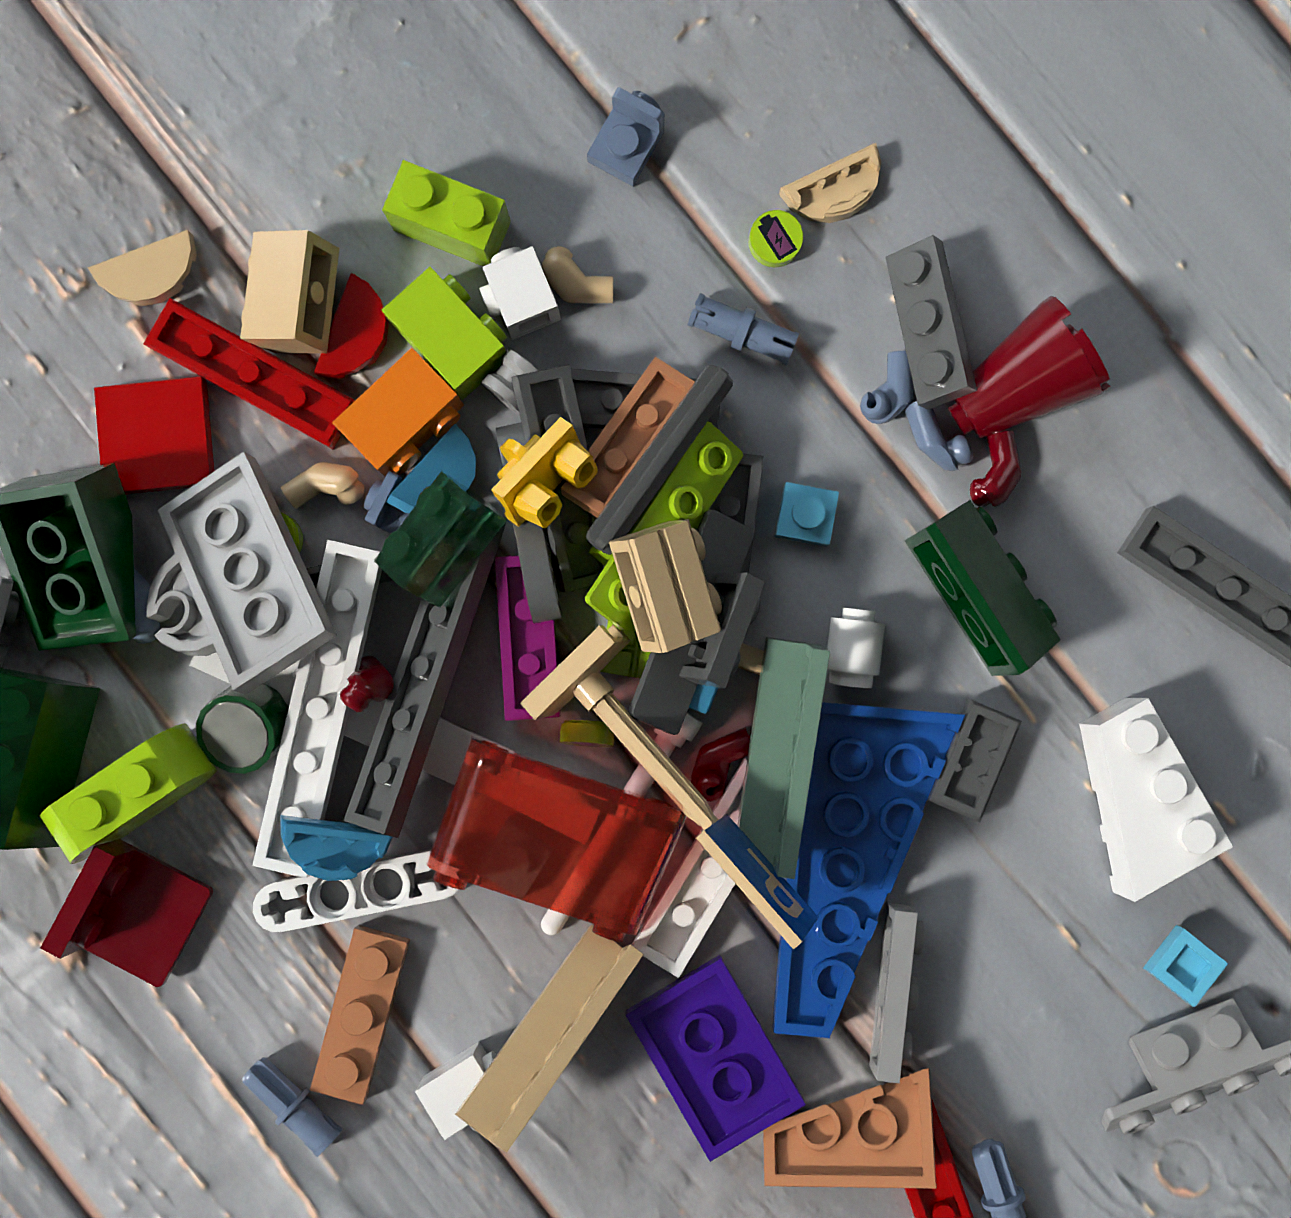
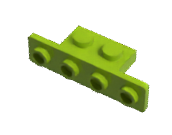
(683, 496)

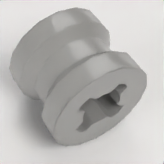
(501, 384)

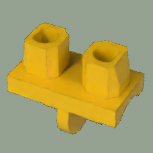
(538, 469)

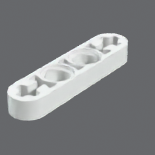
(362, 895)

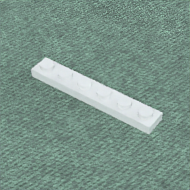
(315, 711)

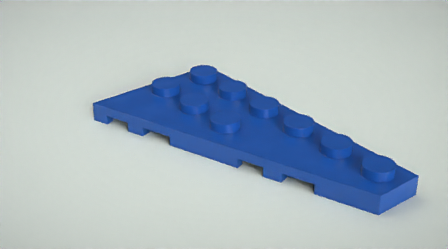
(858, 824)

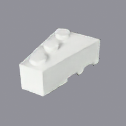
(1147, 800)

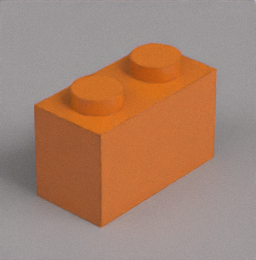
(400, 414)

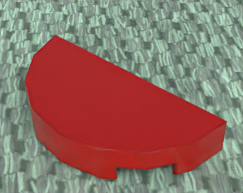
(356, 331)

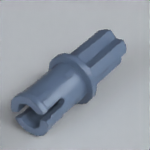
(291, 1106)
(1000, 1190)

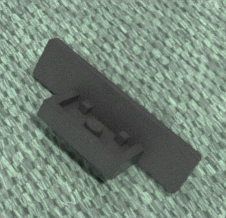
(673, 676)

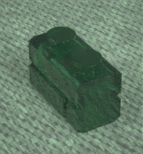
(439, 540)

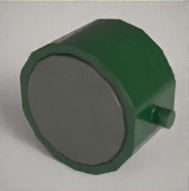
(242, 729)

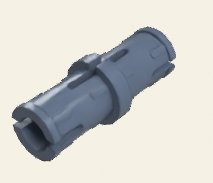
(743, 329)

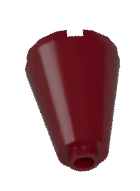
(1032, 374)

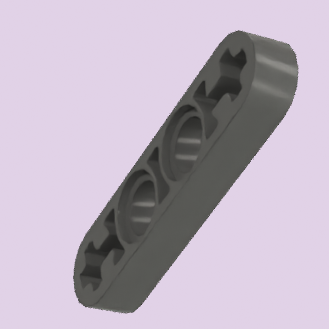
(533, 551)

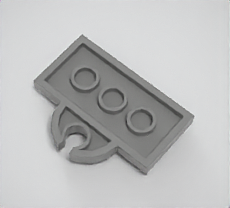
(237, 579)

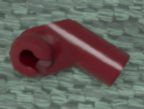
(1002, 475)
(367, 684)
(714, 762)

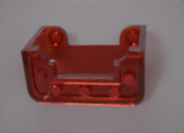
(554, 839)

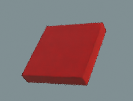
(156, 433)

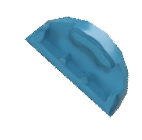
(451, 455)
(331, 848)

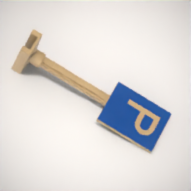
(722, 838)

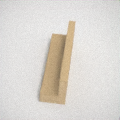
(547, 1038)

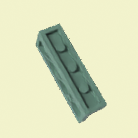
(783, 749)

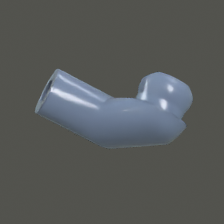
(893, 395)

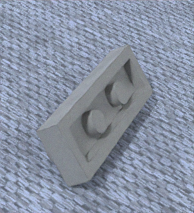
(895, 992)

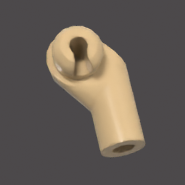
(571, 282)
(324, 478)

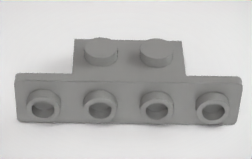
(1194, 1059)

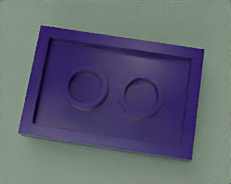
(715, 1058)

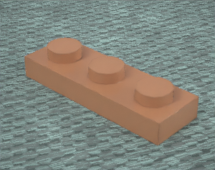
(630, 433)
(360, 1014)

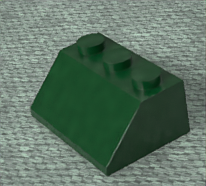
(985, 590)
(40, 751)

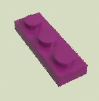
(526, 647)

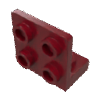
(129, 912)

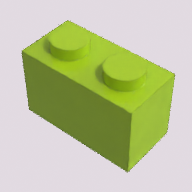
(446, 214)
(446, 332)

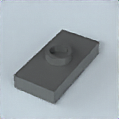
(975, 760)

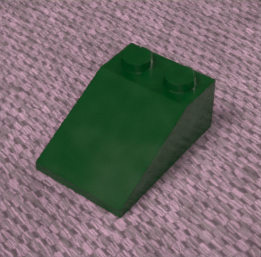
(71, 555)

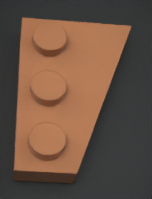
(859, 1141)

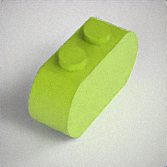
(128, 792)

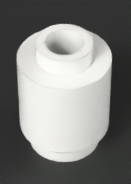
(855, 648)

